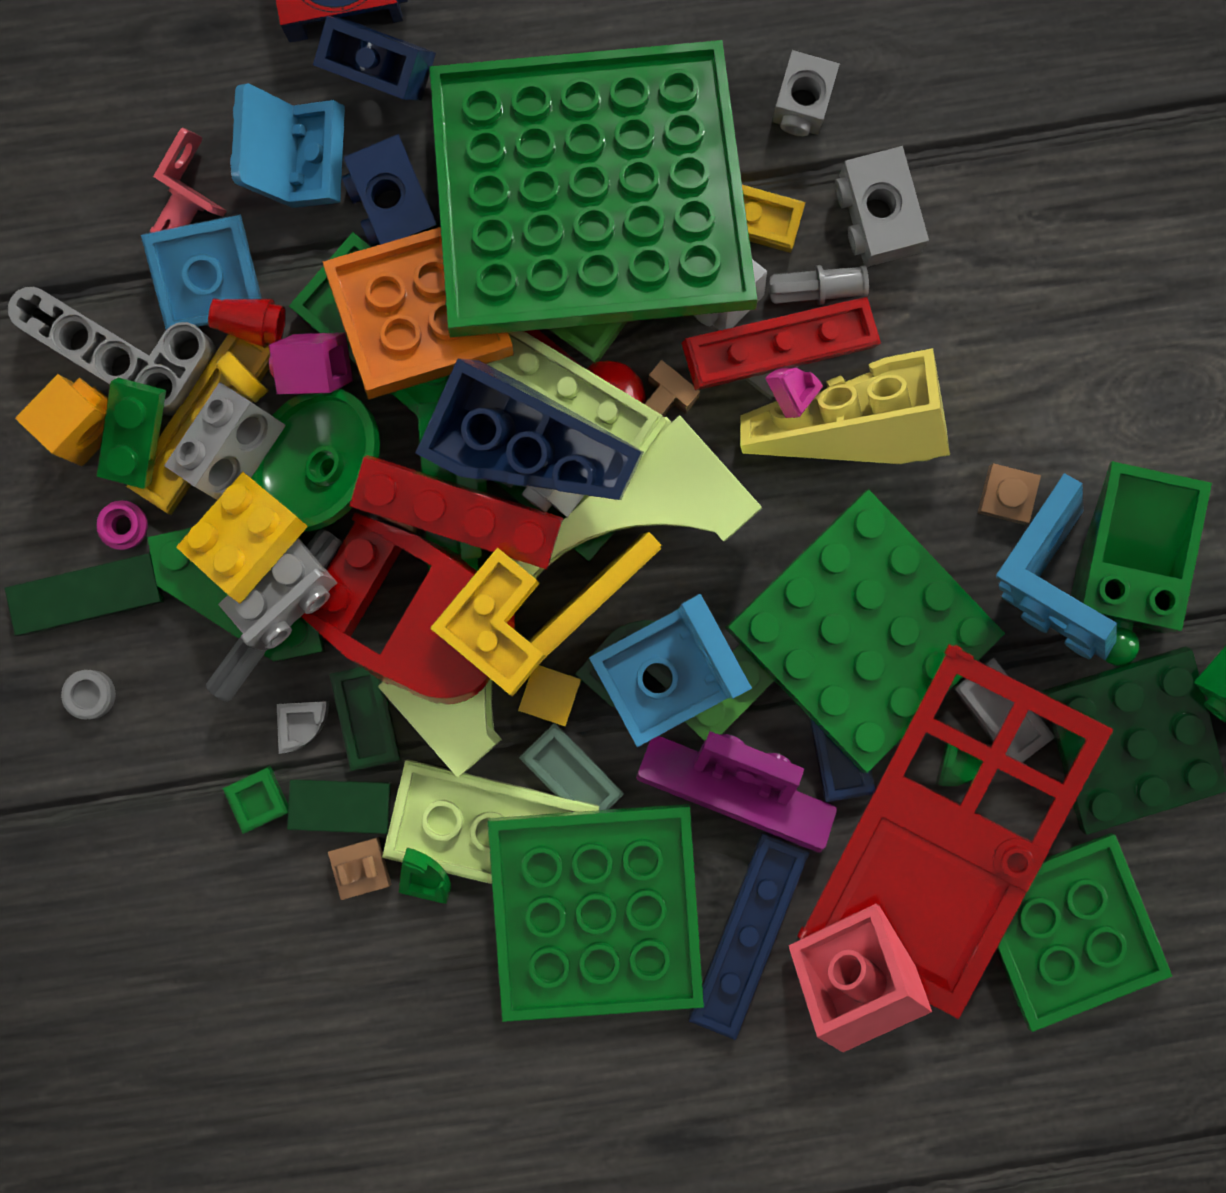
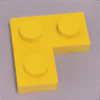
(479, 618)

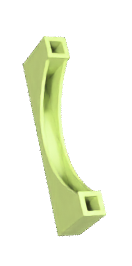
(672, 486)

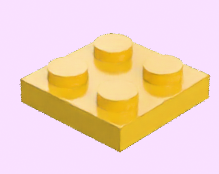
(241, 537)

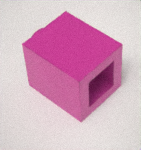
(310, 363)

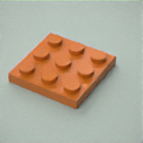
(397, 315)

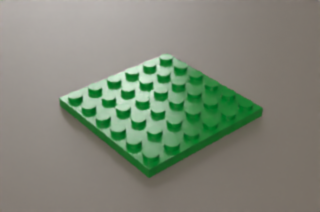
(589, 189)

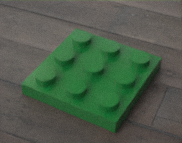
(1080, 936)

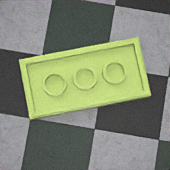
(451, 816)

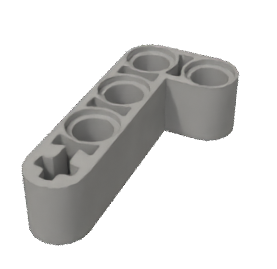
(104, 347)

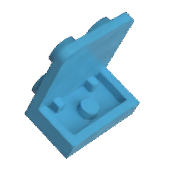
(287, 148)

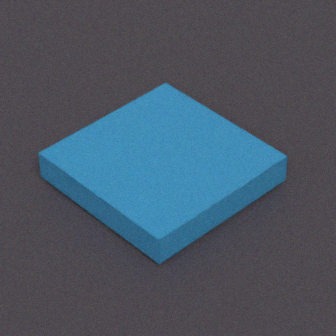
(200, 264)

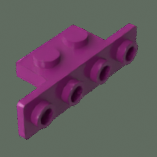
(741, 785)

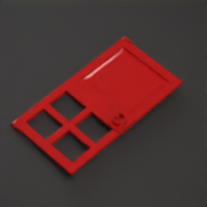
(938, 865)

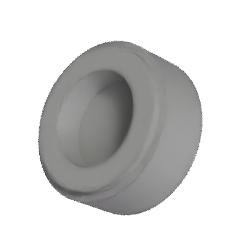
(88, 694)

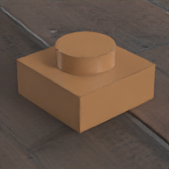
(1009, 494)

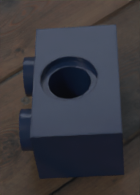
(374, 58)
(382, 169)

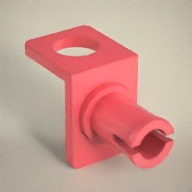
(184, 200)

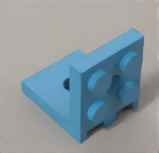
(1043, 603)
(700, 667)

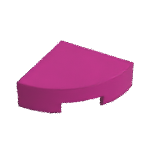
(793, 389)

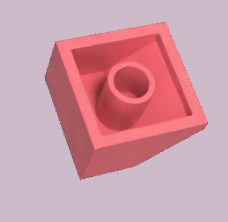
(858, 980)

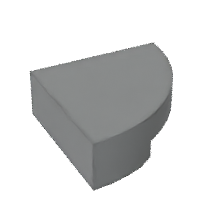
(299, 724)

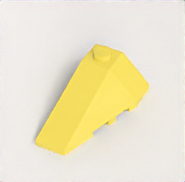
(876, 417)

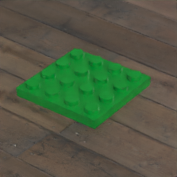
(861, 629)
(595, 912)

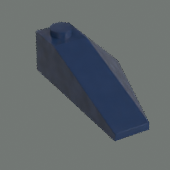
(517, 436)

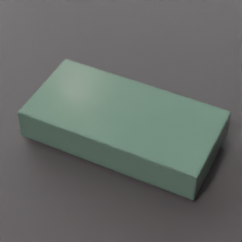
(569, 770)

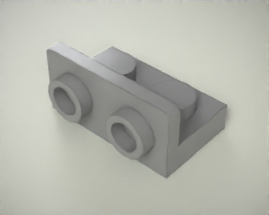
(283, 595)

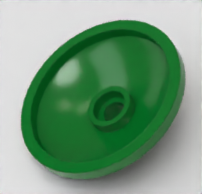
(319, 455)

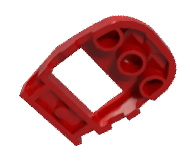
(414, 653)

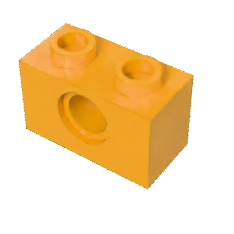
(67, 418)

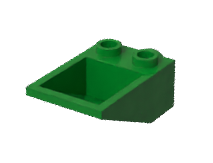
(1147, 543)

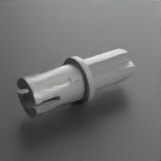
(819, 285)

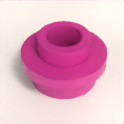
(107, 525)

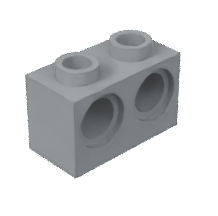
(224, 442)

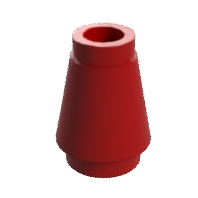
(248, 319)

